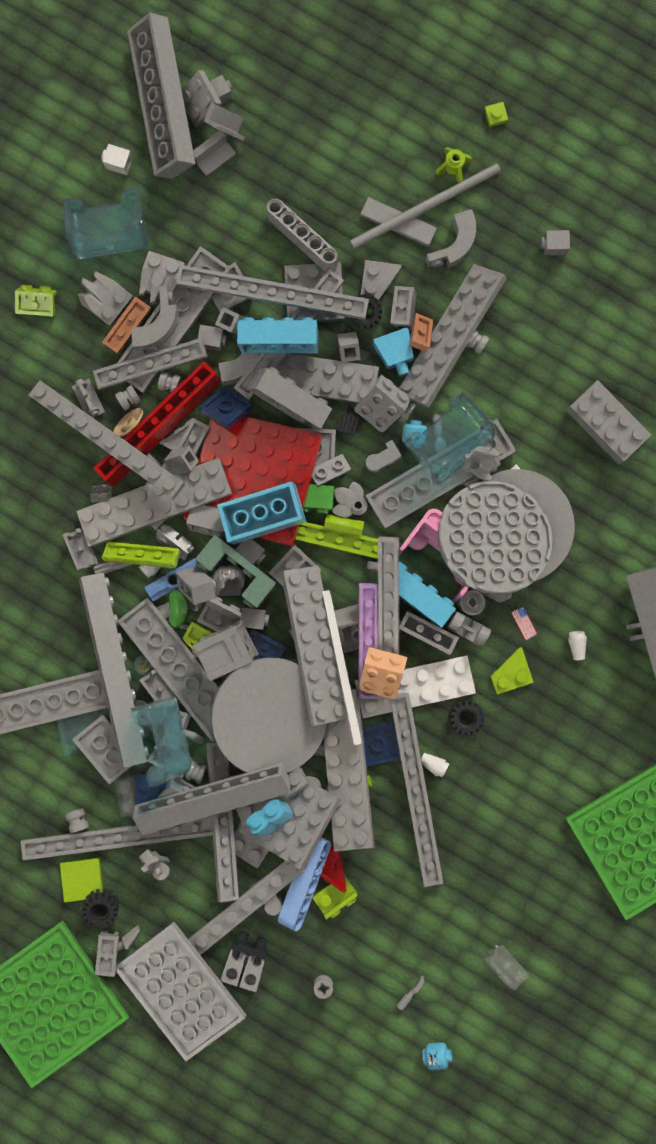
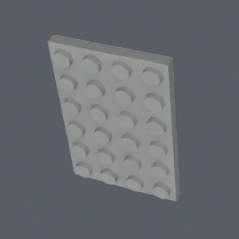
(180, 991)

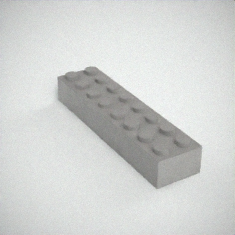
(161, 96)

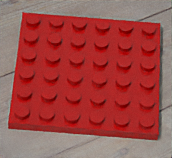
(261, 457)

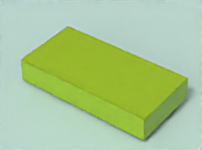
(344, 524)

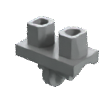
(155, 864)

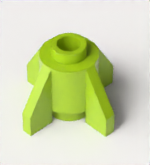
(454, 163)

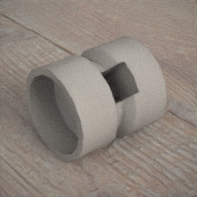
(471, 603)

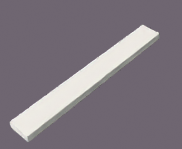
(342, 672)

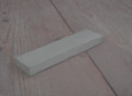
(413, 229)

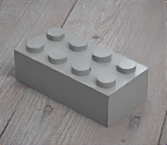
(289, 398)
(608, 422)

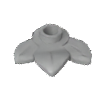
(347, 499)

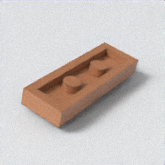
(121, 331)

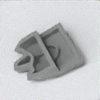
(157, 272)
(104, 297)

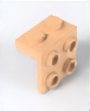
(382, 673)

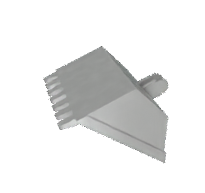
(643, 592)

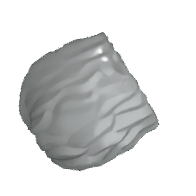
(228, 580)

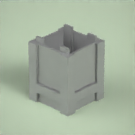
(225, 650)

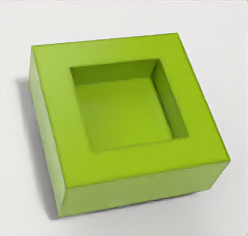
(496, 114)

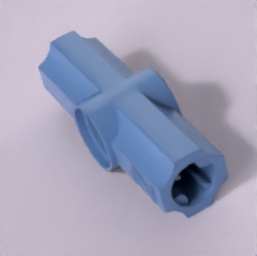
(162, 586)

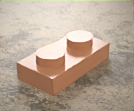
(421, 332)

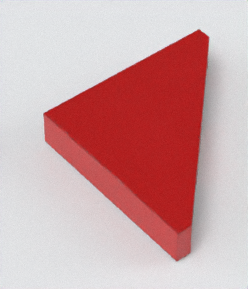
(333, 870)

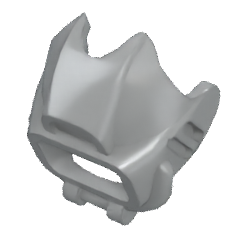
(484, 463)

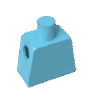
(395, 350)

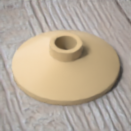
(128, 422)

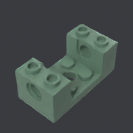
(217, 551)

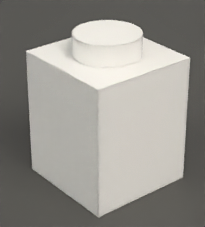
(117, 159)

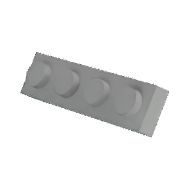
(298, 782)

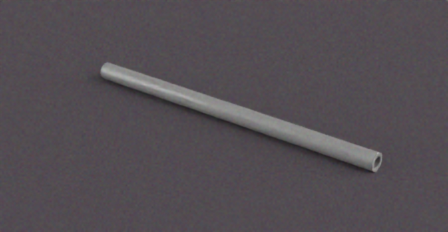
(424, 206)

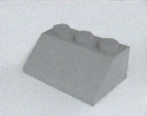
(348, 627)

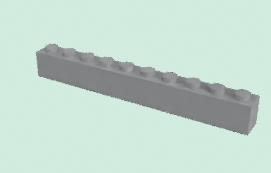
(112, 669)

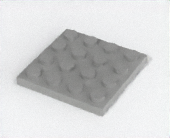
(299, 836)

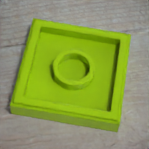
(80, 878)

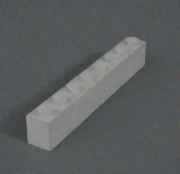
(212, 799)

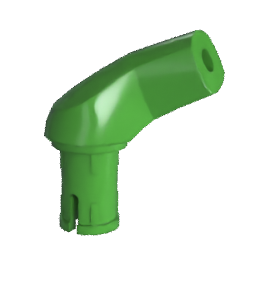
(177, 607)

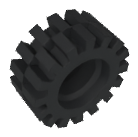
(376, 317)
(466, 729)
(96, 917)

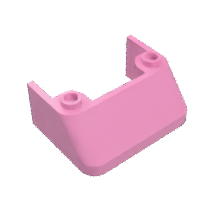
(427, 532)

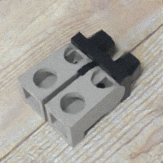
(245, 955)

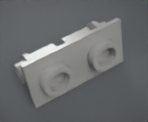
(88, 398)
(330, 470)
(166, 537)

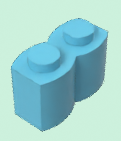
(272, 815)

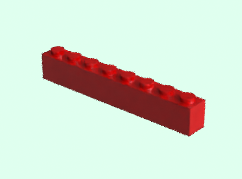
(162, 420)

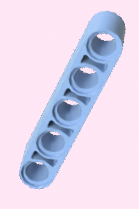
(303, 888)

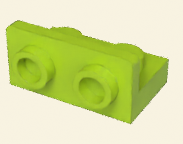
(35, 301)
(331, 899)

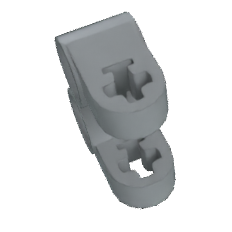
(468, 629)

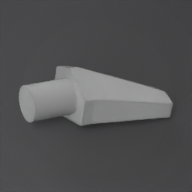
(129, 938)

